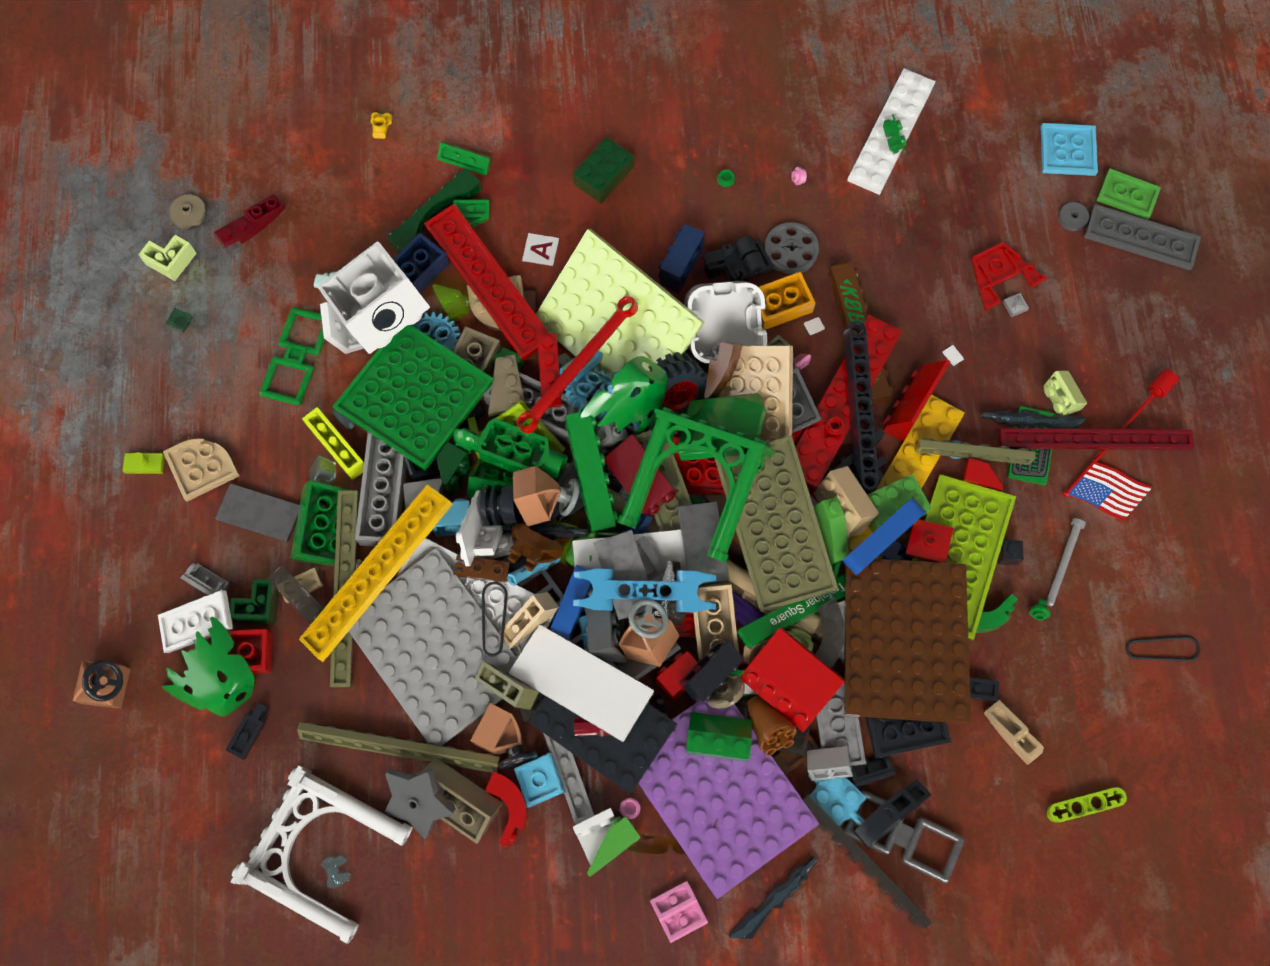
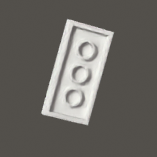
(182, 623)

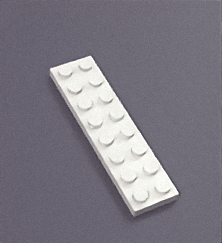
(906, 104)

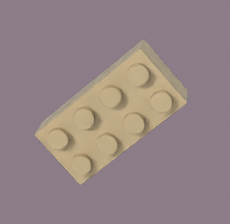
(715, 623)

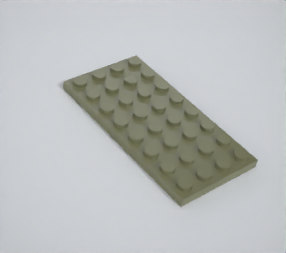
(781, 532)

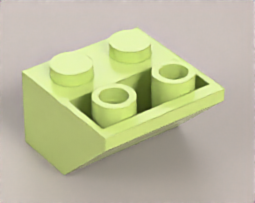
(1064, 393)

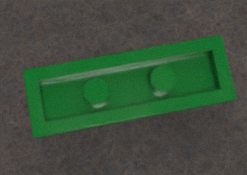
(464, 158)

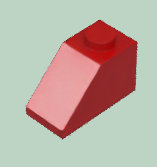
(980, 474)

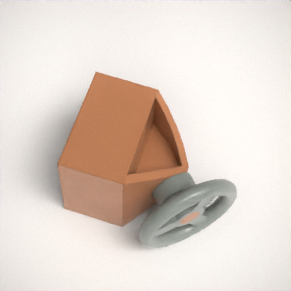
(537, 495)
(648, 637)

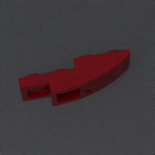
(254, 220)

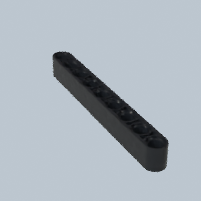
(865, 398)

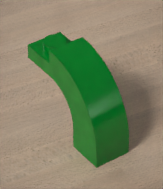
(993, 620)

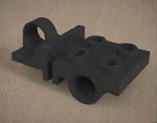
(739, 261)

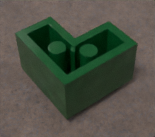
(258, 608)

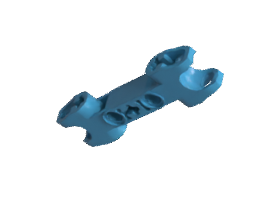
(682, 591)

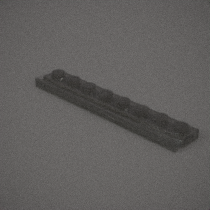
(869, 868)

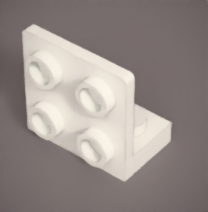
(593, 831)

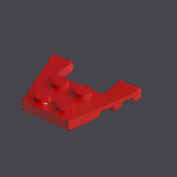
(997, 266)

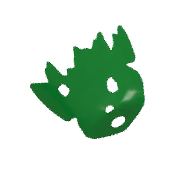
(625, 409)
(202, 674)

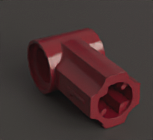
(585, 728)

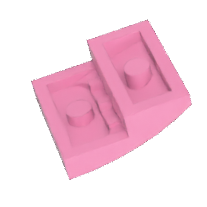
(678, 911)

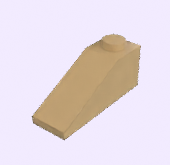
(529, 617)

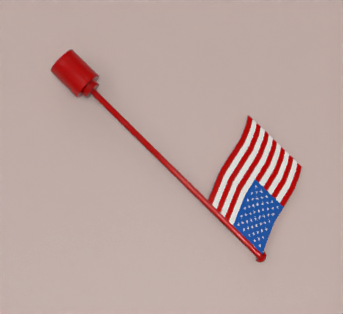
(1108, 487)

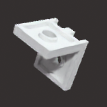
(336, 332)

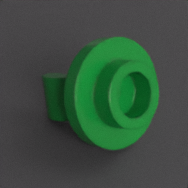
(1040, 611)

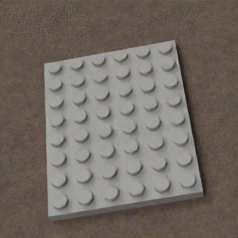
(429, 647)

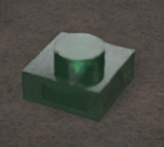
(179, 320)

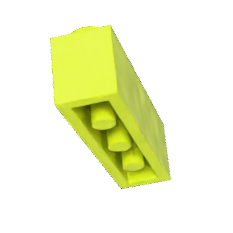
(334, 443)

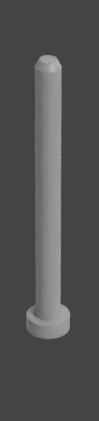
(1077, 526)

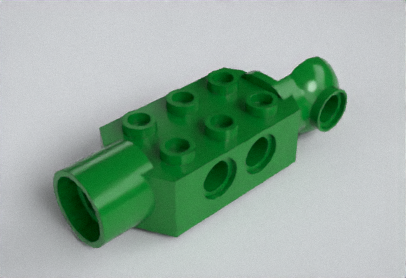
(511, 448)

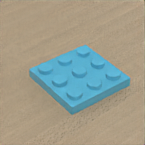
(1069, 149)

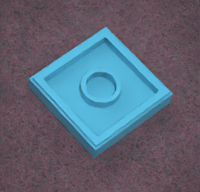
(539, 780)

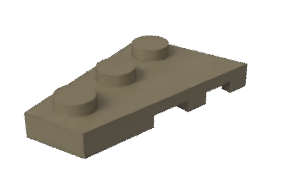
(506, 385)

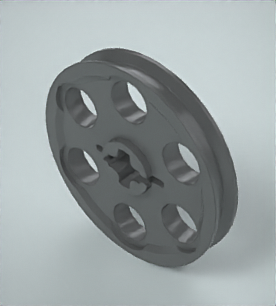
(799, 248)

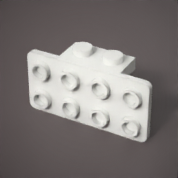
(475, 536)

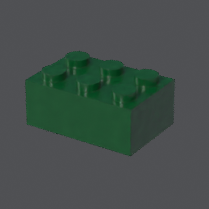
(603, 170)

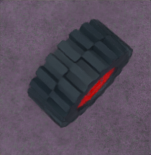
(684, 382)

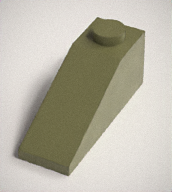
(506, 686)

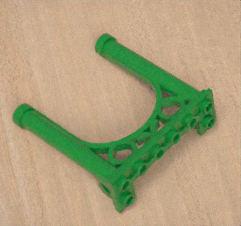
(663, 432)

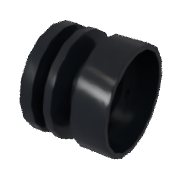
(499, 505)

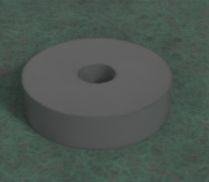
(1078, 211)

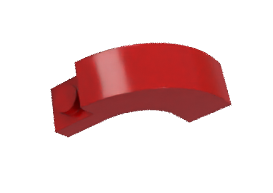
(513, 798)

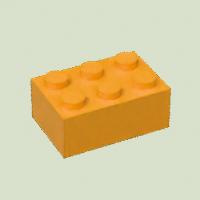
(786, 300)

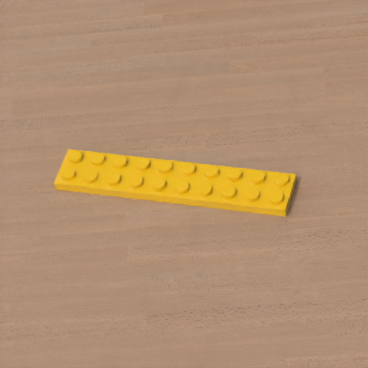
(936, 422)
(375, 572)

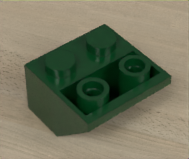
(453, 466)

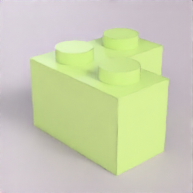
(170, 260)

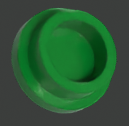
(725, 178)

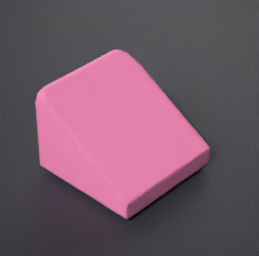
(801, 361)

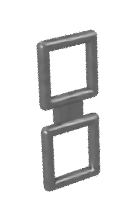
(908, 838)

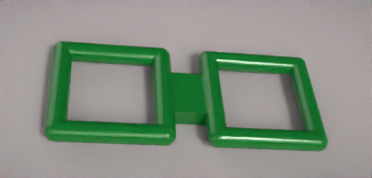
(294, 358)

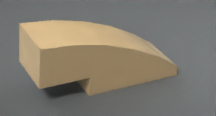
(1014, 732)

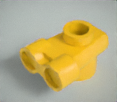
(380, 124)

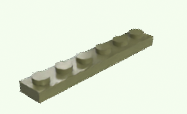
(982, 452)

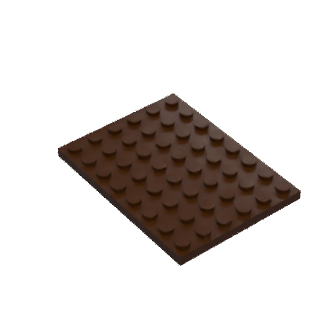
(907, 642)

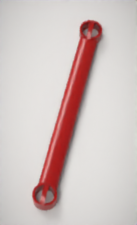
(577, 364)

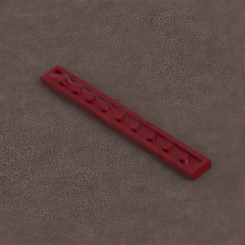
(1097, 439)

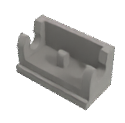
(204, 579)
(829, 763)

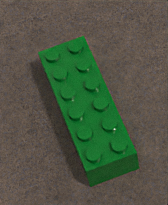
(590, 474)

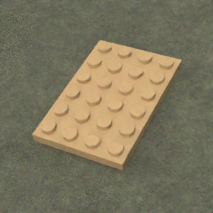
(770, 374)

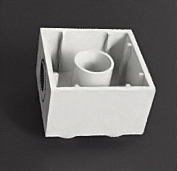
(373, 298)

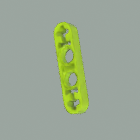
(1087, 807)

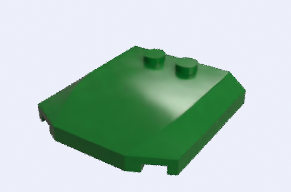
(736, 413)

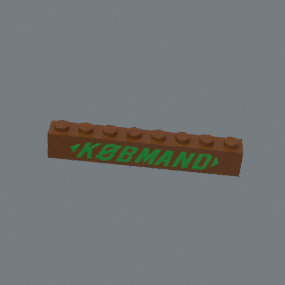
(852, 309)

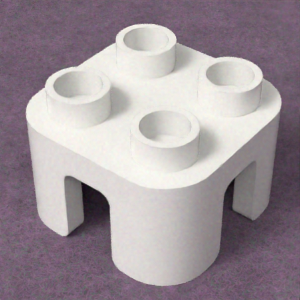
(729, 315)

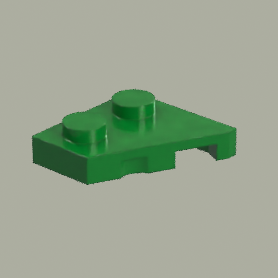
(474, 210)

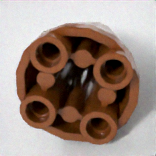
(770, 726)

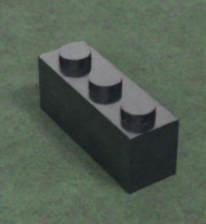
(711, 671)

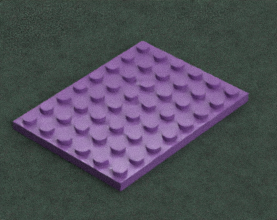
(751, 799)

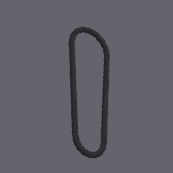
(503, 620)
(1163, 658)

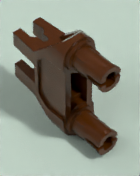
(534, 546)

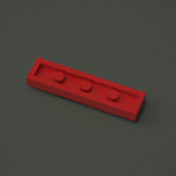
(549, 363)

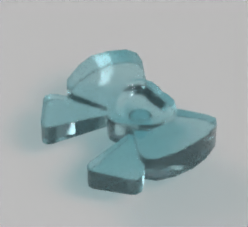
(334, 878)

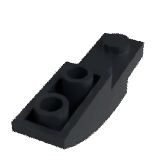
(891, 813)

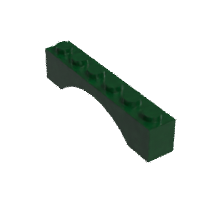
(462, 187)

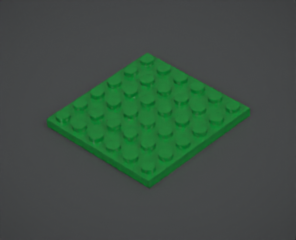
(413, 395)

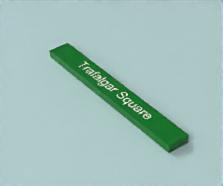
(788, 616)

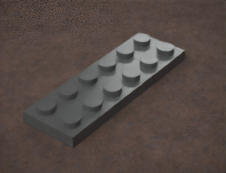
(1142, 237)

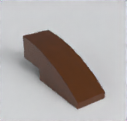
(722, 368)

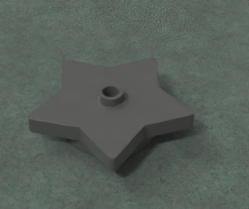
(417, 799)

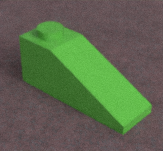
(833, 528)
(616, 841)

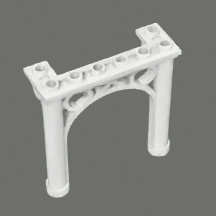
(290, 895)

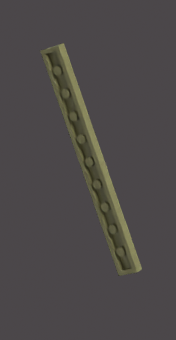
(344, 567)
(396, 747)

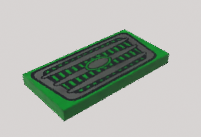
(1038, 470)

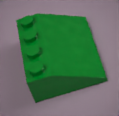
(316, 524)

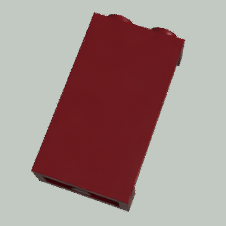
(624, 464)

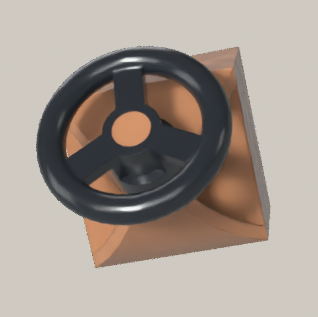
(101, 684)
(499, 734)

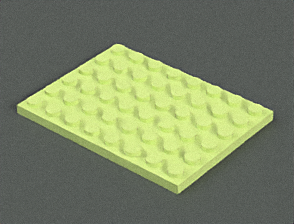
(589, 295)

